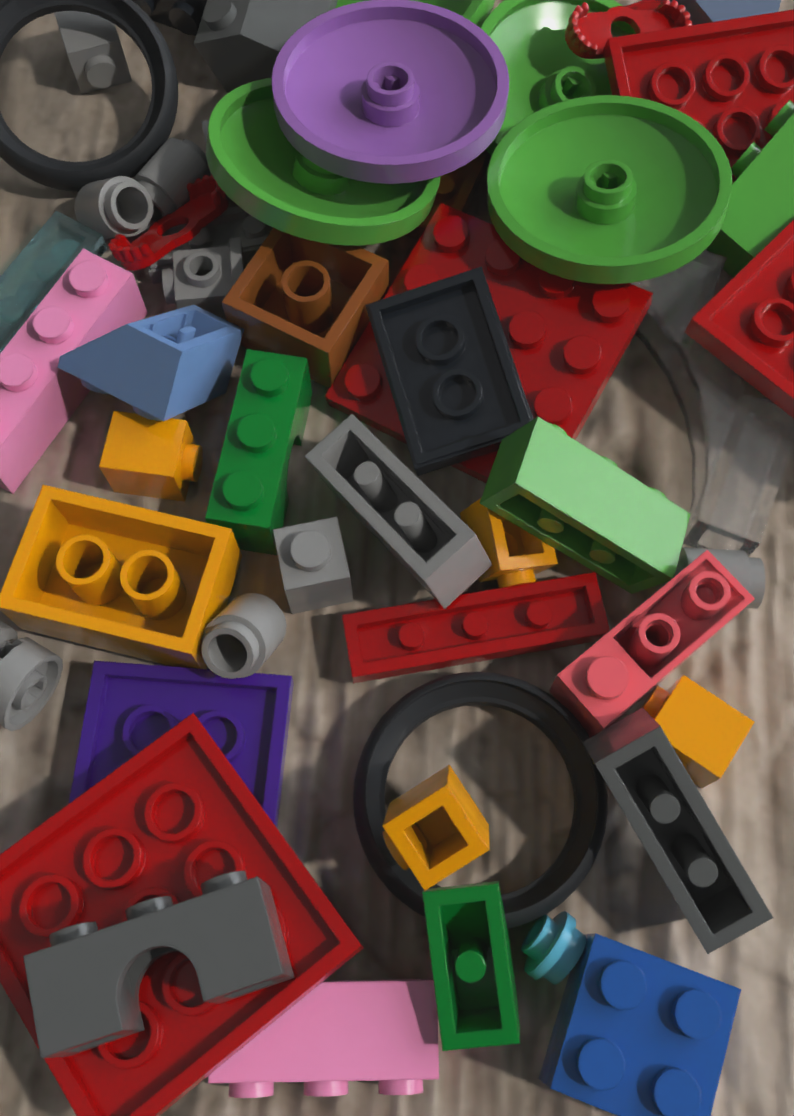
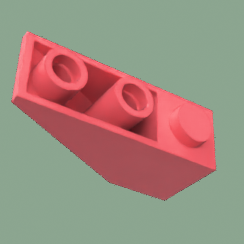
(650, 643)

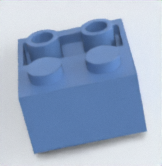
(160, 361)

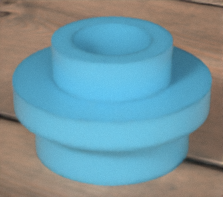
(553, 947)

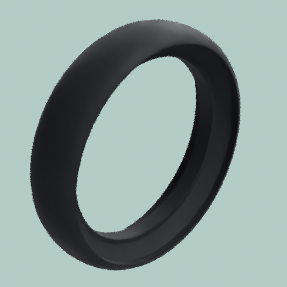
(158, 121)
(526, 701)

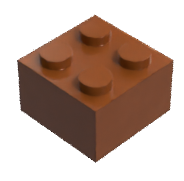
(306, 300)

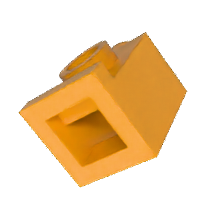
(512, 551)

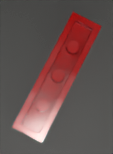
(475, 627)

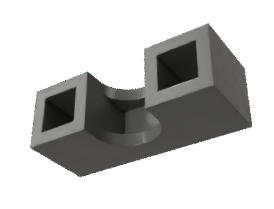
(91, 978)

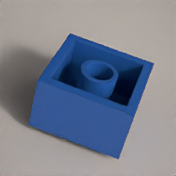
(639, 1033)

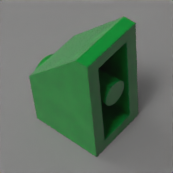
(472, 966)

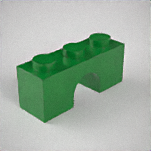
(257, 447)

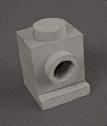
(204, 276)

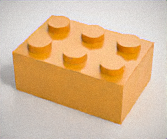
(120, 577)

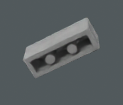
(400, 510)

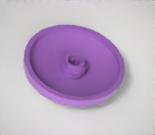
(390, 91)

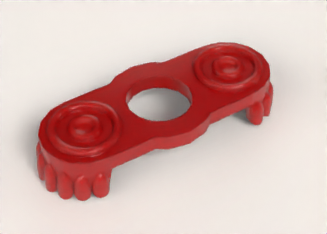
(589, 31)
(205, 205)

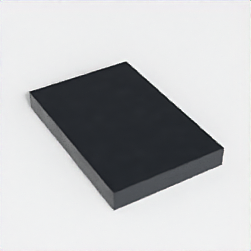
(449, 370)

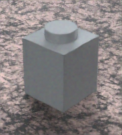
(93, 50)
(313, 565)

